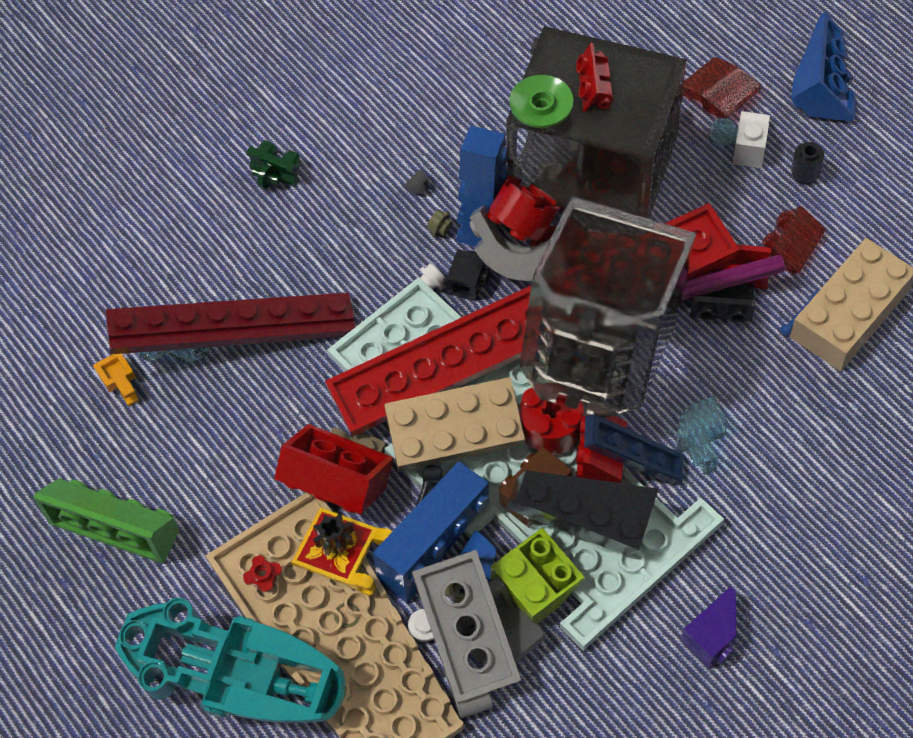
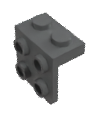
(520, 630)

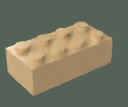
(852, 304)
(454, 424)

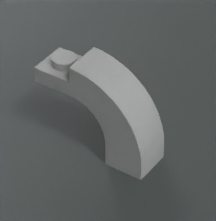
(499, 253)

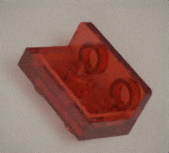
(794, 238)

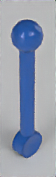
(787, 328)

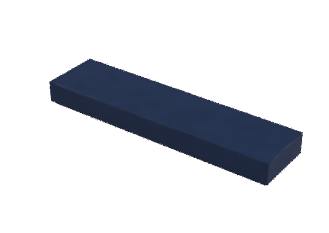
(633, 449)

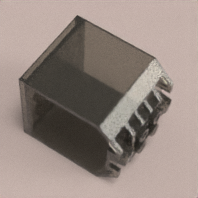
(603, 307)

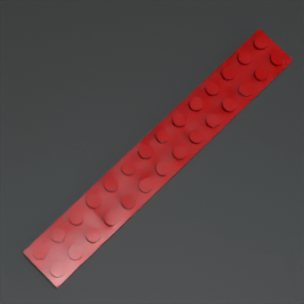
(480, 340)

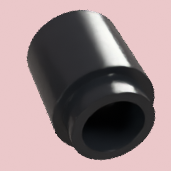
(807, 162)

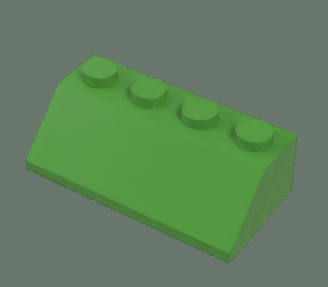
(108, 519)

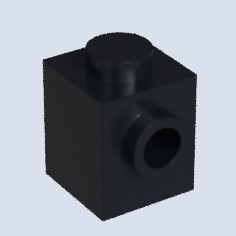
(467, 275)

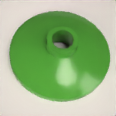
(541, 92)

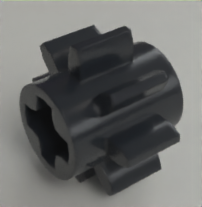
(333, 535)

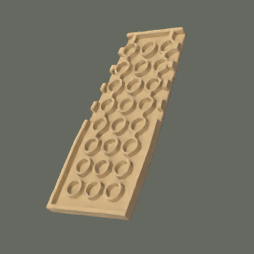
(386, 677)

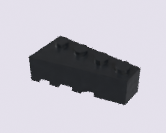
(588, 508)

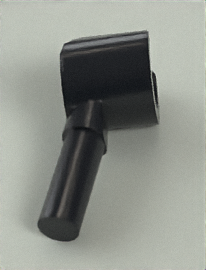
(431, 474)

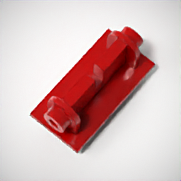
(593, 69)

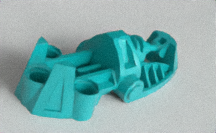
(239, 672)

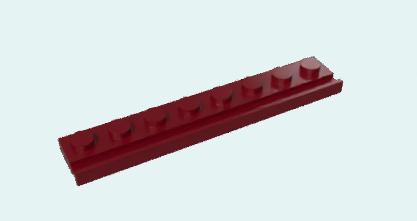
(228, 323)

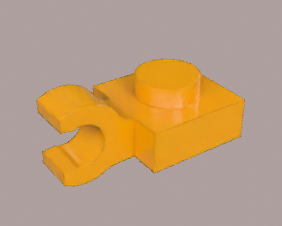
(116, 374)

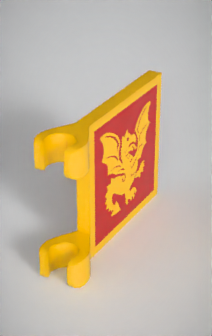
(336, 566)

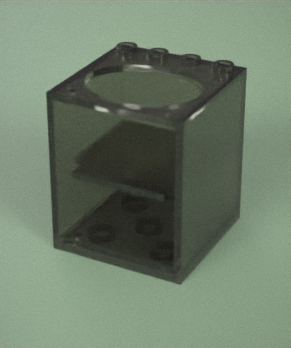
(608, 153)

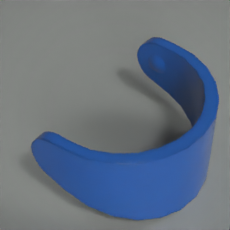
(485, 551)

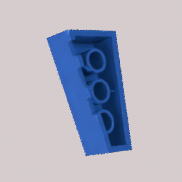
(482, 176)

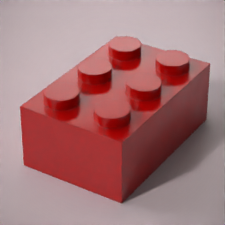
(333, 468)

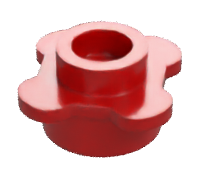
(266, 582)

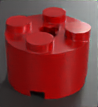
(523, 209)
(549, 424)

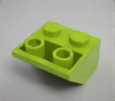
(537, 575)

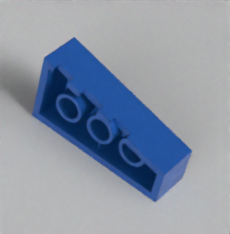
(430, 529)

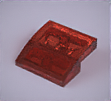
(720, 87)

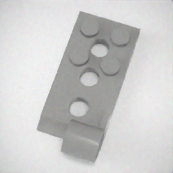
(467, 685)

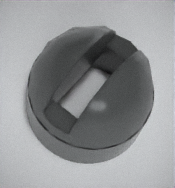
(418, 183)

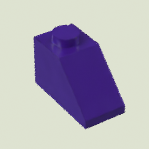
(713, 630)

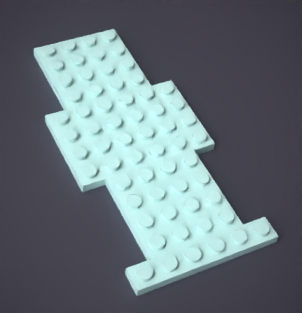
(611, 579)

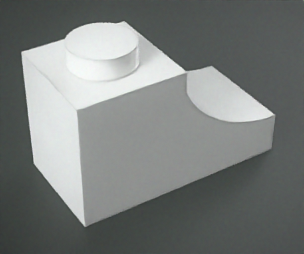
(751, 139)

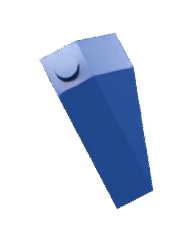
(822, 76)

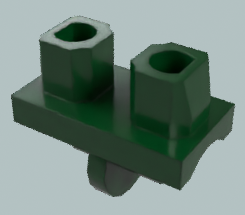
(272, 168)

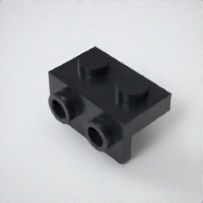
(731, 303)

